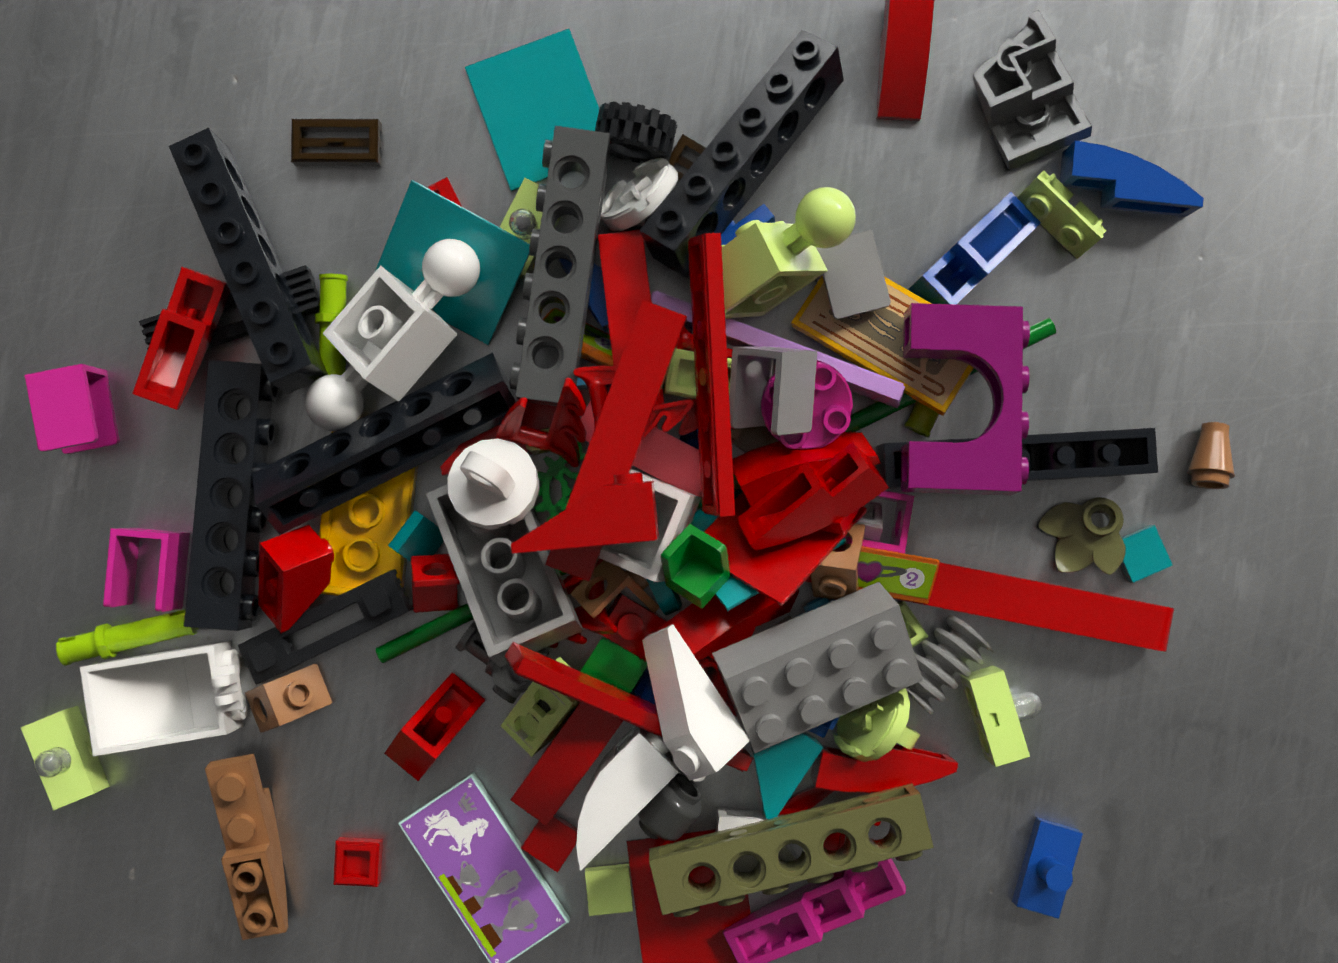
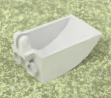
(163, 698)
(621, 788)

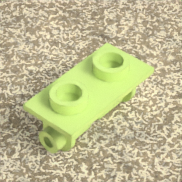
(1071, 226)

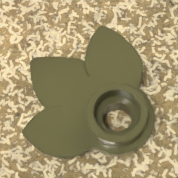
(1081, 540)

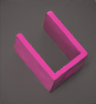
(72, 409)
(900, 525)
(123, 567)

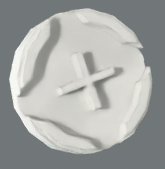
(637, 200)
(493, 483)

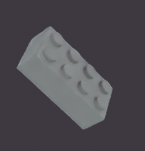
(507, 592)
(818, 666)

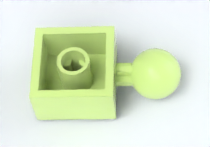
(781, 258)

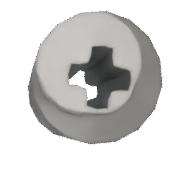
(945, 659)

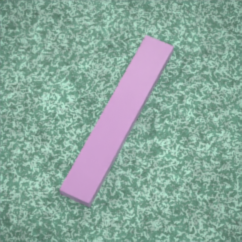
(742, 335)

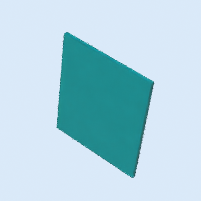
(528, 95)
(429, 218)

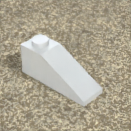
(689, 708)

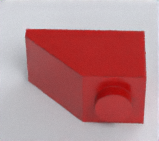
(292, 574)
(434, 726)

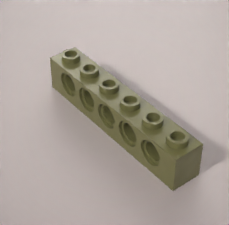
(764, 840)

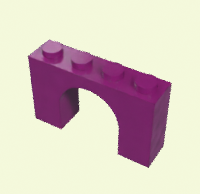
(993, 344)

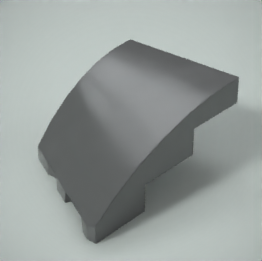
(1030, 96)

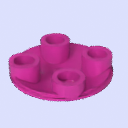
(830, 410)

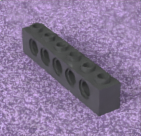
(567, 152)

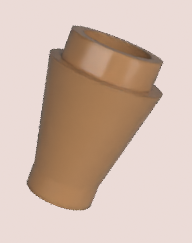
(1212, 458)

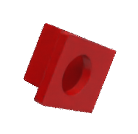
(433, 583)

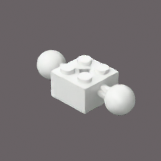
(391, 334)

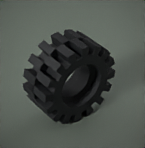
(637, 131)

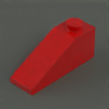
(606, 517)

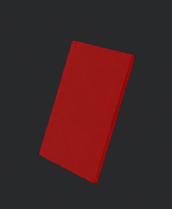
(775, 569)
(679, 939)

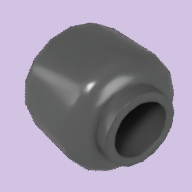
(671, 810)

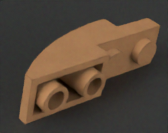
(252, 846)

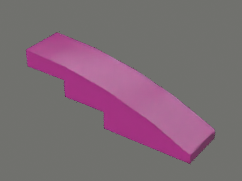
(810, 912)

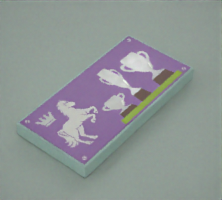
(484, 871)

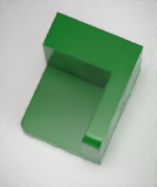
(695, 565)
(614, 665)

